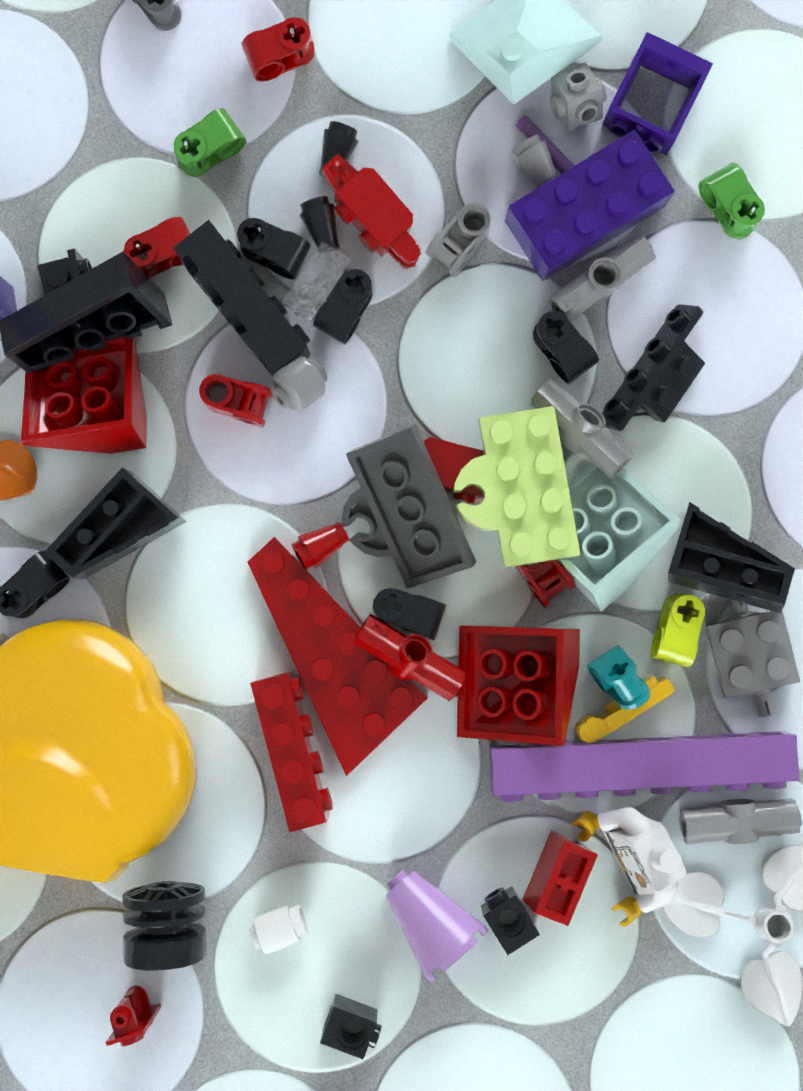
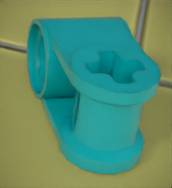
(617, 676)

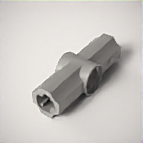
(617, 266)
(583, 429)
(740, 821)

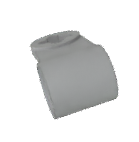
(456, 243)

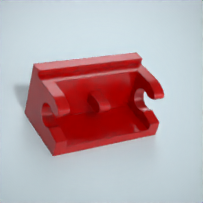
(559, 878)

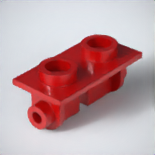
(132, 1017)

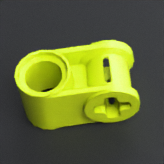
(677, 633)

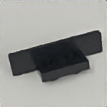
(660, 374)

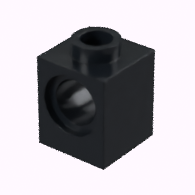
(511, 935)
(346, 1010)

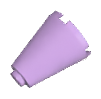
(431, 922)

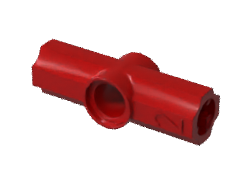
(395, 647)

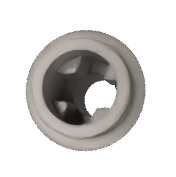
(535, 160)

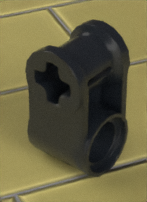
(279, 249)
(341, 311)
(567, 350)
(35, 582)
(416, 612)

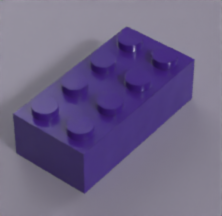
(588, 205)

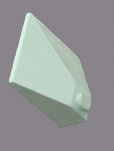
(524, 42)
(617, 532)

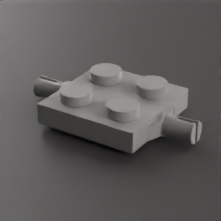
(753, 655)

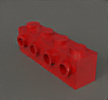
(291, 752)

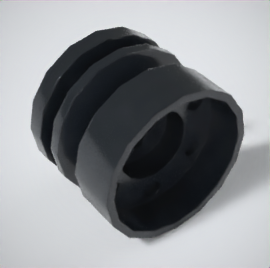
(164, 926)

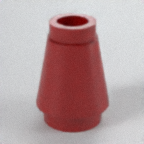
(319, 545)

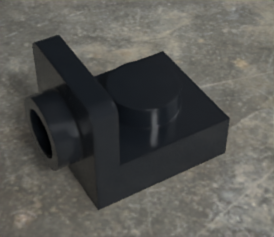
(61, 271)

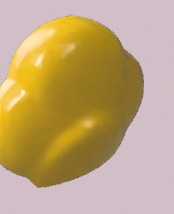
(86, 753)

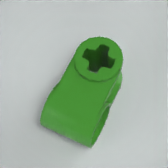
(210, 140)
(731, 200)

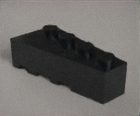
(241, 299)
(84, 315)

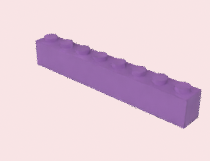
(644, 764)

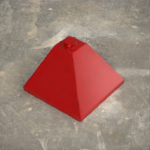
(87, 402)
(517, 683)

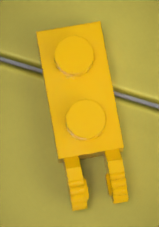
(597, 727)

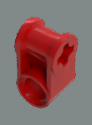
(273, 49)
(158, 246)
(238, 400)
(541, 575)

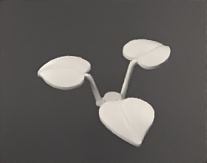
(767, 983)

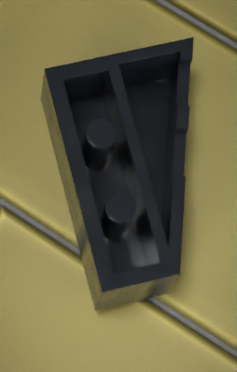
(112, 526)
(727, 565)

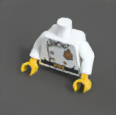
(643, 854)

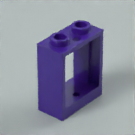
(672, 64)

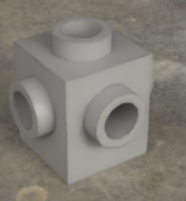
(577, 96)

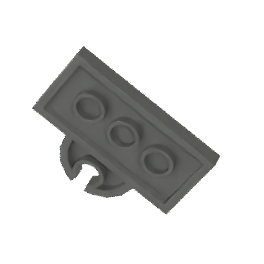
(405, 509)

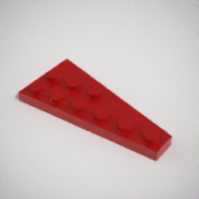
(347, 685)

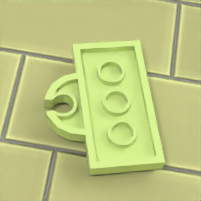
(522, 488)

